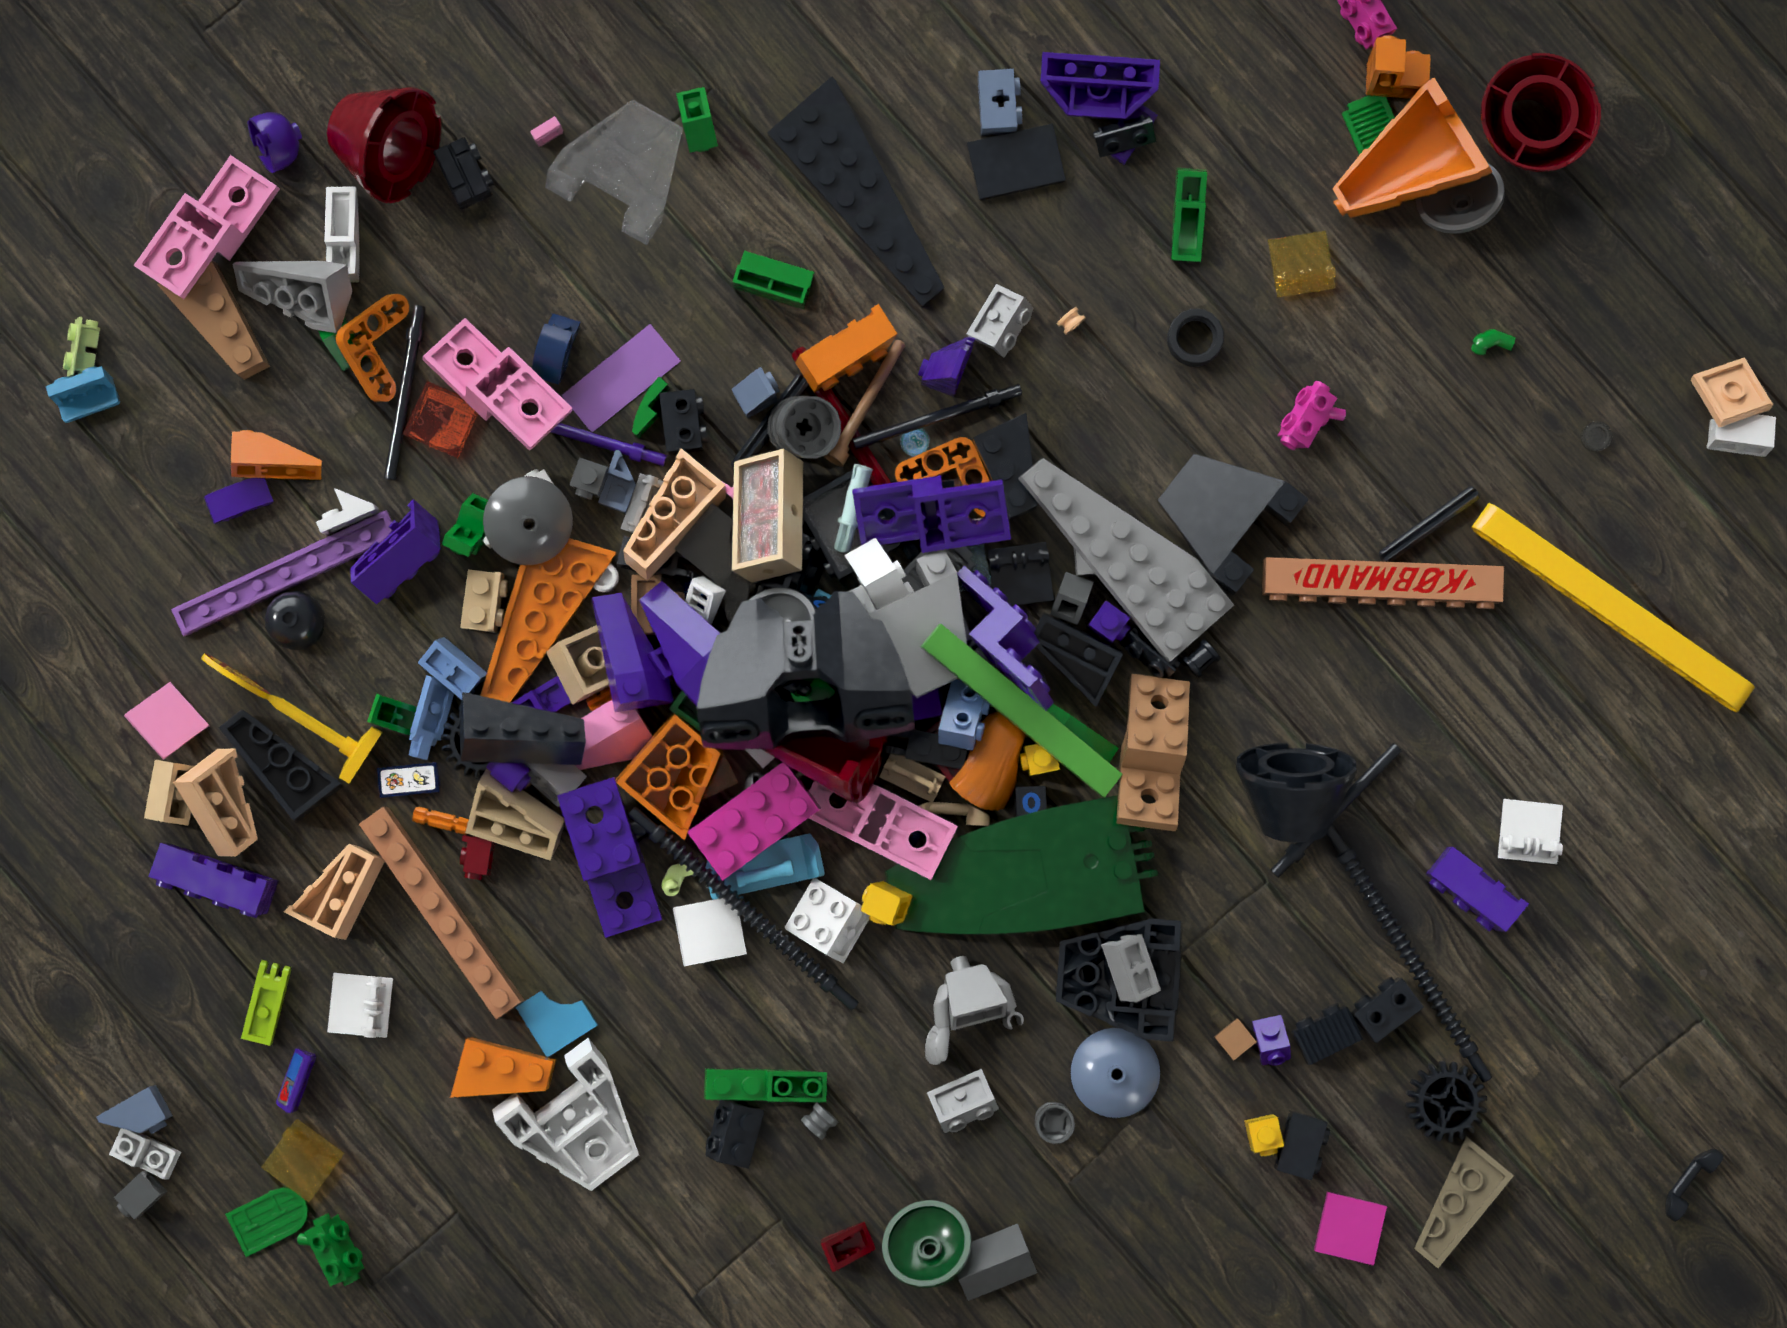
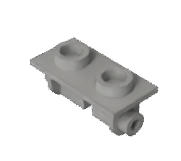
(644, 491)

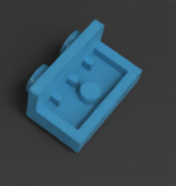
(83, 393)

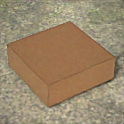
(1235, 1039)

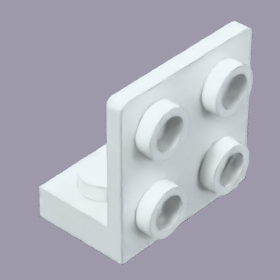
(827, 920)

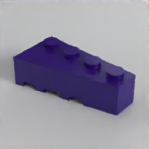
(213, 879)

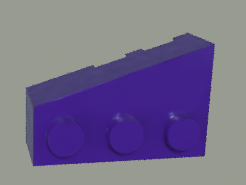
(1475, 891)

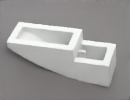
(342, 228)

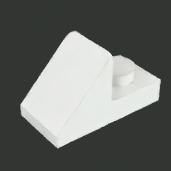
(353, 511)

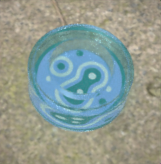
(915, 442)

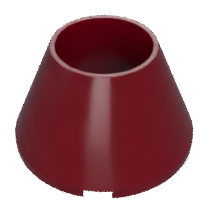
(1558, 86)
(386, 139)

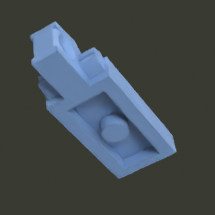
(429, 717)

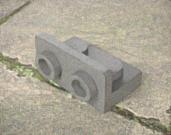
(1001, 320)
(963, 1101)

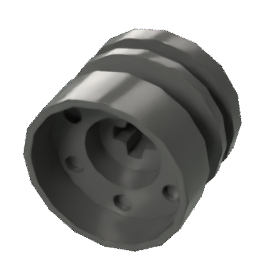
(820, 425)

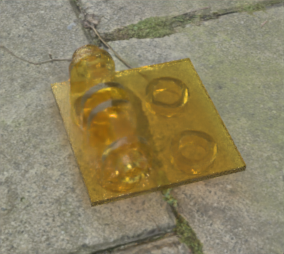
(1301, 264)
(302, 1160)

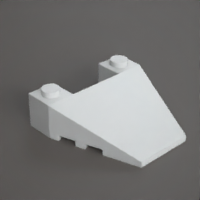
(578, 1130)

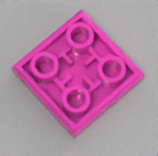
(1350, 1228)

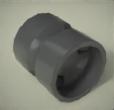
(1054, 1122)

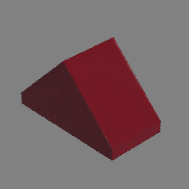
(847, 1245)

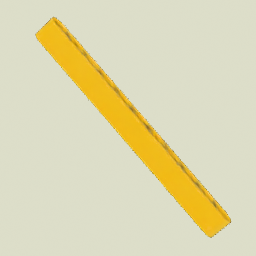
(1613, 607)

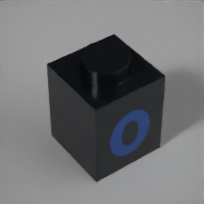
(1030, 799)

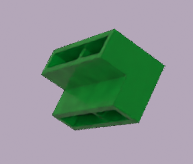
(773, 280)

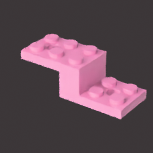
(206, 227)
(497, 384)
(884, 826)

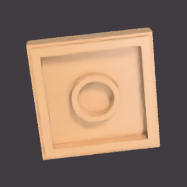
(1731, 392)

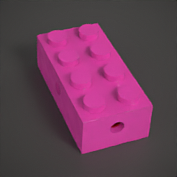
(754, 820)

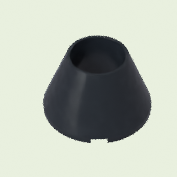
(1295, 788)

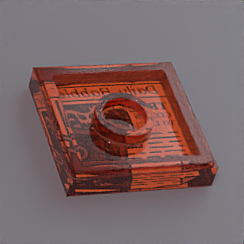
(441, 420)

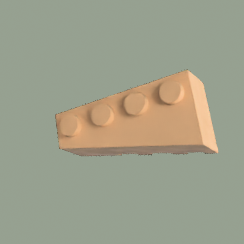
(671, 514)

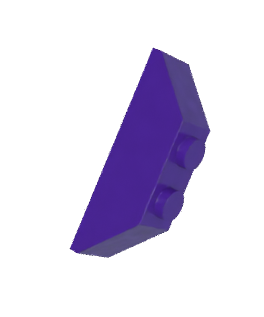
(1099, 84)

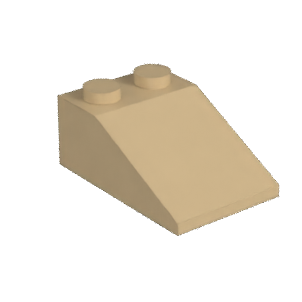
(580, 664)

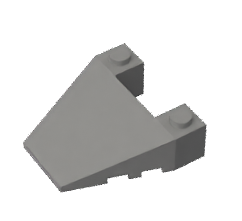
(917, 615)

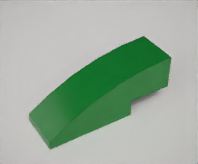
(1188, 214)

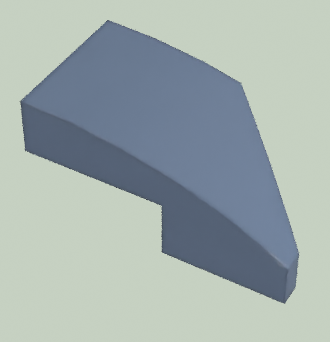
(618, 485)

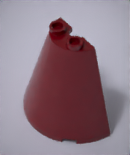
(837, 765)

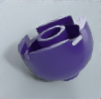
(275, 139)

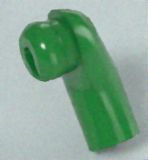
(1491, 338)

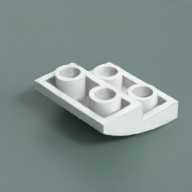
(708, 932)

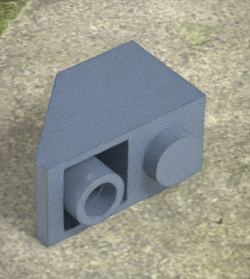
(756, 392)

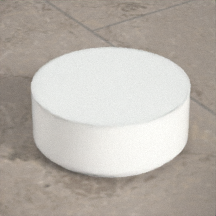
(608, 580)

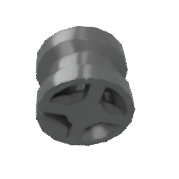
(819, 1121)

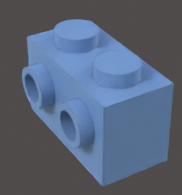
(962, 717)

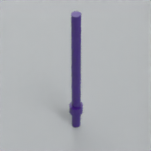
(635, 452)

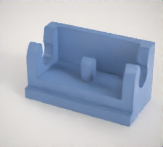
(452, 667)

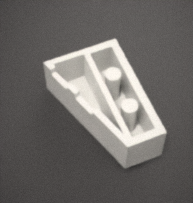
(878, 574)

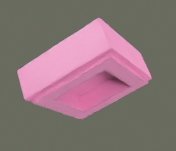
(547, 131)

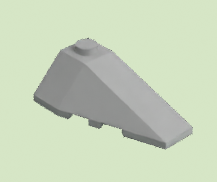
(306, 289)

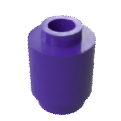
(510, 775)

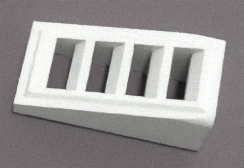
(714, 595)

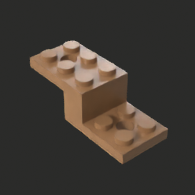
(1153, 752)

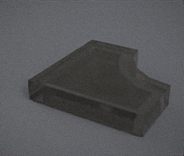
(708, 545)

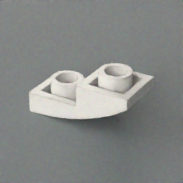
(145, 1153)

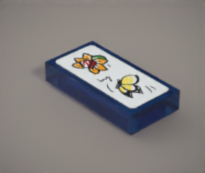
(408, 780)

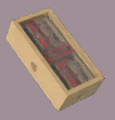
(767, 515)

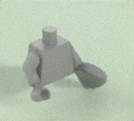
(968, 999)

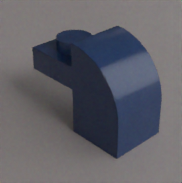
(554, 348)

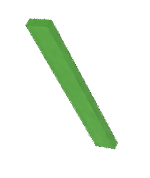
(1021, 710)

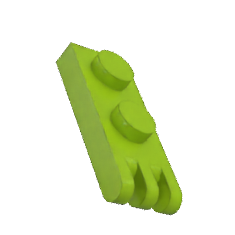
(266, 1004)

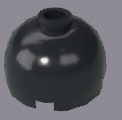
(294, 620)

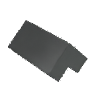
(996, 1262)

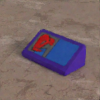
(295, 1080)

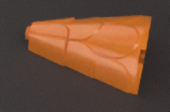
(1412, 157)

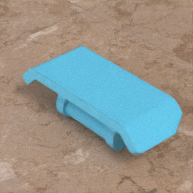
(779, 864)

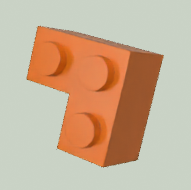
(1395, 71)

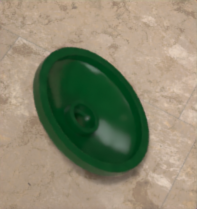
(924, 1227)

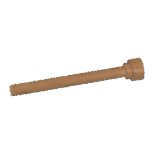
(839, 453)

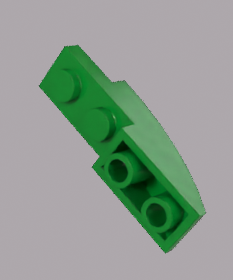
(765, 1085)

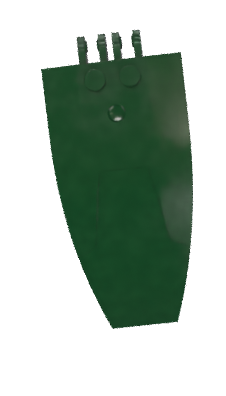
(1030, 874)

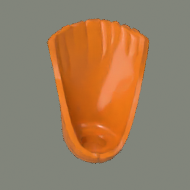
(992, 766)

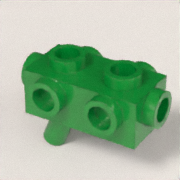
(333, 1249)

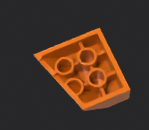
(671, 774)

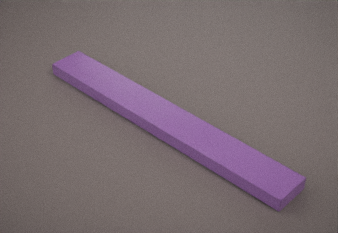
(281, 574)

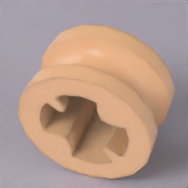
(1071, 320)

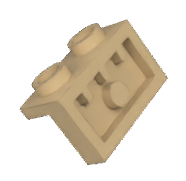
(483, 601)

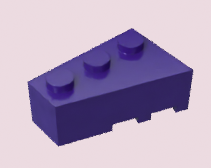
(398, 555)

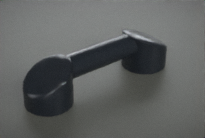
(1675, 1204)

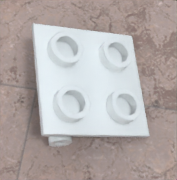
(1530, 831)
(360, 1005)

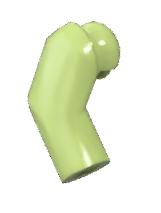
(673, 879)

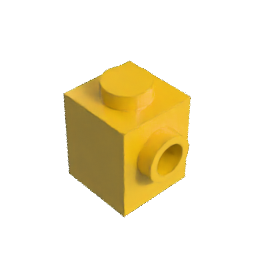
(1037, 760)
(885, 903)
(1264, 1134)

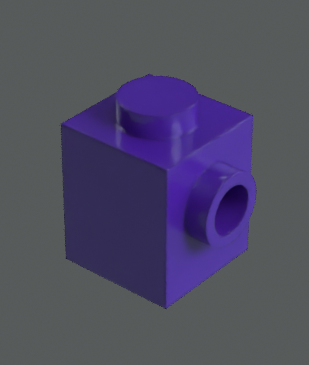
(1109, 623)

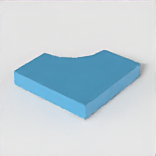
(555, 1023)

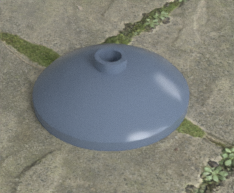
(1099, 1057)

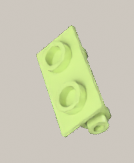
(81, 337)

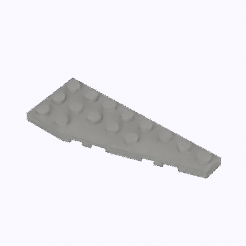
(1147, 574)

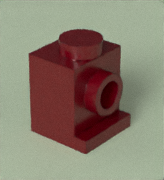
(477, 857)

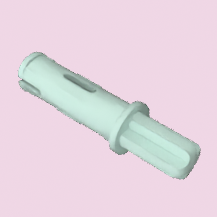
(848, 520)

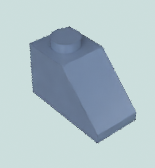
(139, 1113)

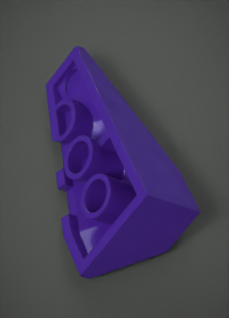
(625, 648)

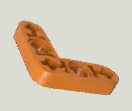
(362, 345)
(961, 465)

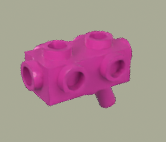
(1368, 19)
(1311, 411)

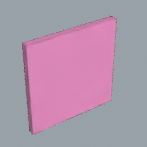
(166, 720)

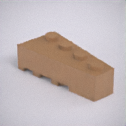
(221, 322)

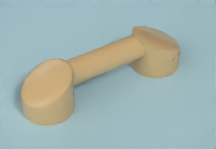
(974, 815)

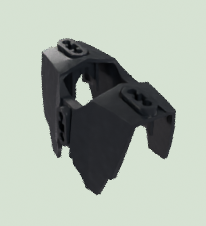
(838, 646)

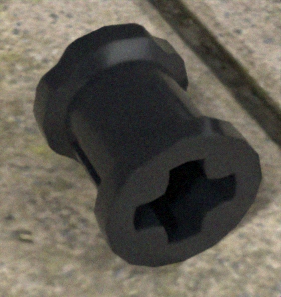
(1201, 658)

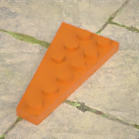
(538, 611)

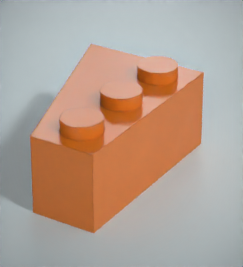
(847, 350)
(499, 1069)

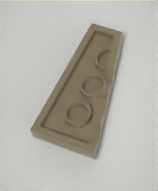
(1463, 1199)

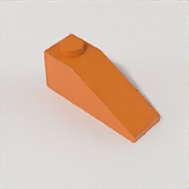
(266, 457)

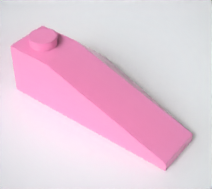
(613, 736)

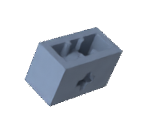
(996, 84)

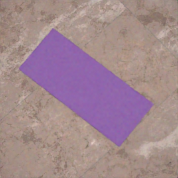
(620, 378)

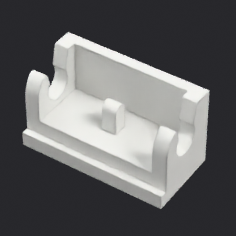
(1748, 436)

